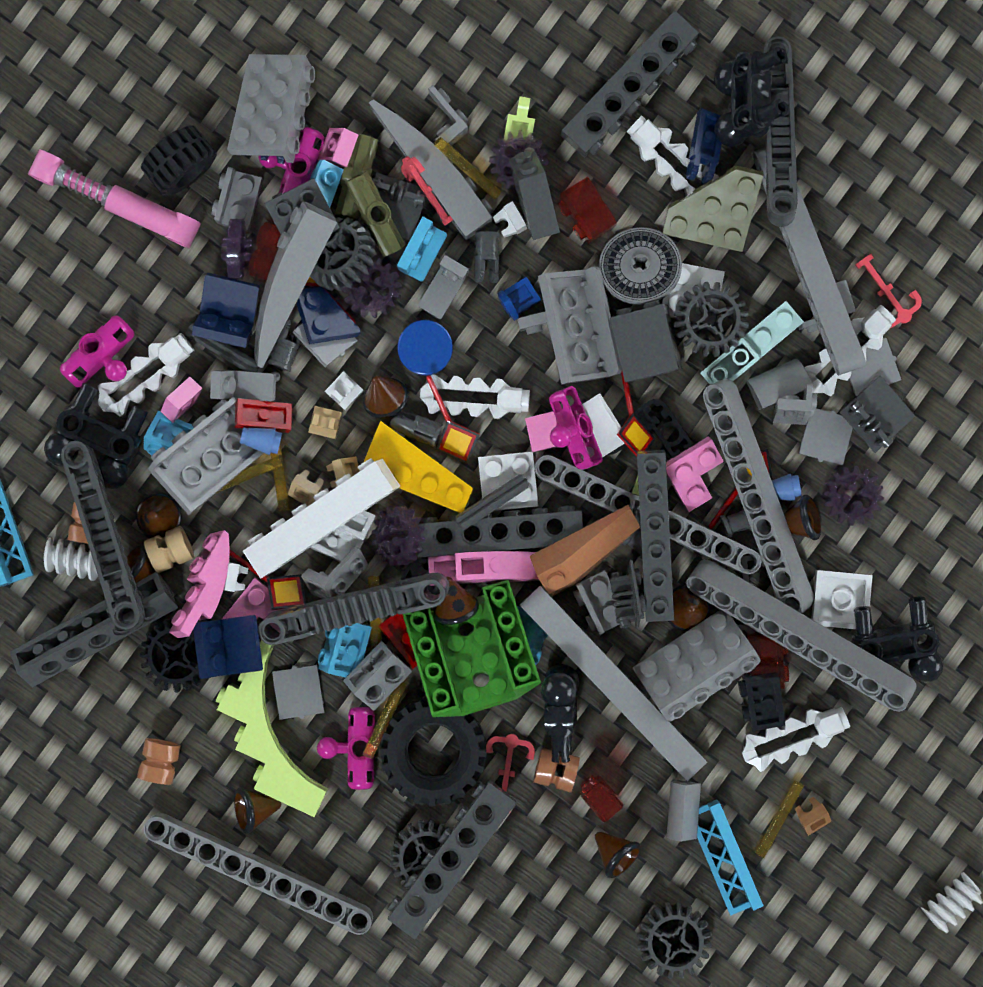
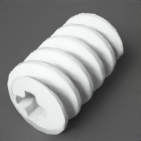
(69, 560)
(953, 903)

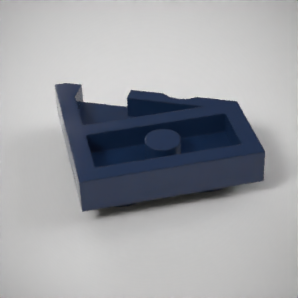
(323, 317)

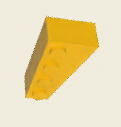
(418, 471)

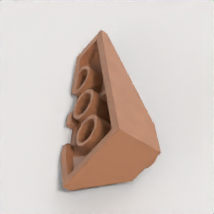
(579, 553)

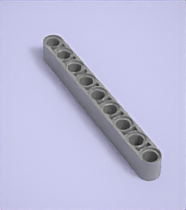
(818, 284)
(760, 484)
(686, 526)
(802, 635)
(613, 683)
(244, 873)

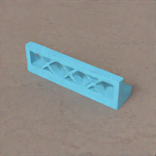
(5, 575)
(736, 859)

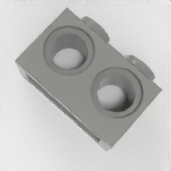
(377, 675)

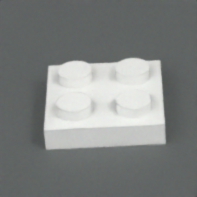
(692, 276)
(500, 469)
(837, 596)

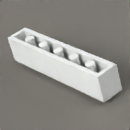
(320, 518)

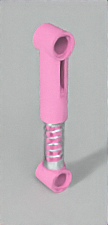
(117, 200)

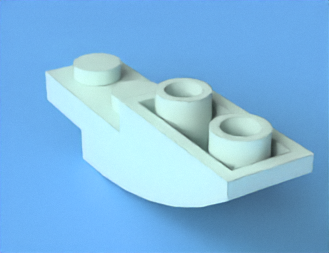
(754, 345)

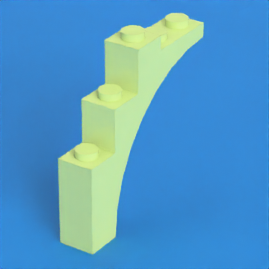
(279, 776)

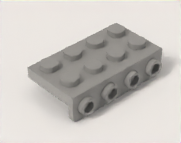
(272, 106)
(580, 325)
(203, 458)
(697, 665)

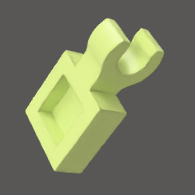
(520, 120)

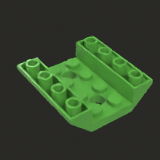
(494, 648)

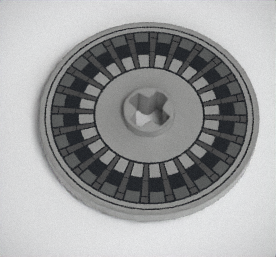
(645, 246)

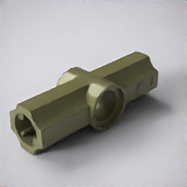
(360, 161)
(383, 230)

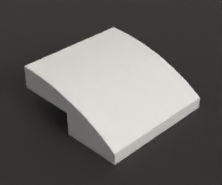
(604, 426)
(346, 537)

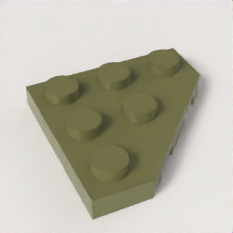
(717, 211)

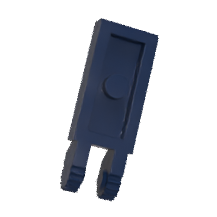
(704, 147)

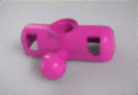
(306, 154)
(94, 361)
(573, 429)
(329, 747)

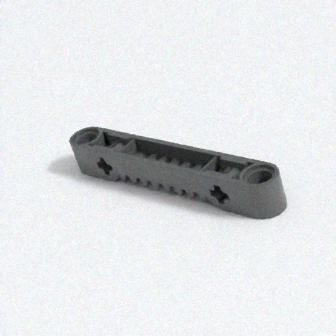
(780, 142)
(102, 535)
(353, 607)

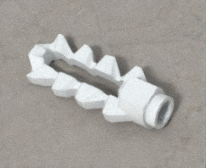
(647, 136)
(873, 327)
(170, 353)
(508, 399)
(826, 724)

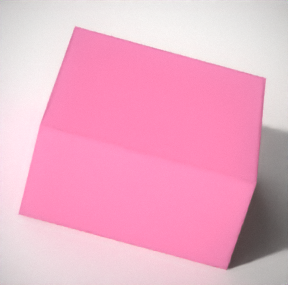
(338, 146)
(181, 399)
(539, 431)

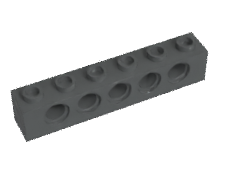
(674, 30)
(570, 520)
(655, 535)
(87, 634)
(414, 920)

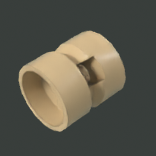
(169, 549)

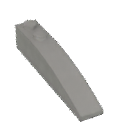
(447, 184)
(290, 270)

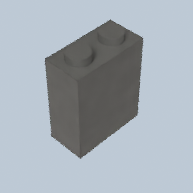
(534, 195)
(645, 341)

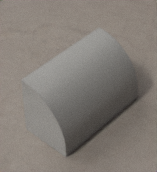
(778, 382)
(683, 810)

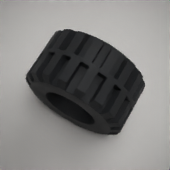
(178, 160)

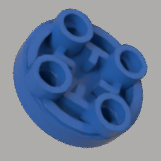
(425, 347)

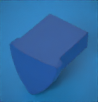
(518, 298)

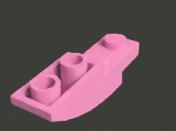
(485, 567)
(209, 577)

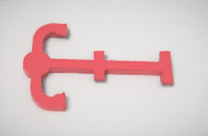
(411, 170)
(903, 315)
(511, 742)

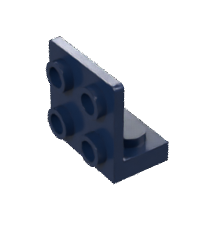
(227, 310)
(228, 646)

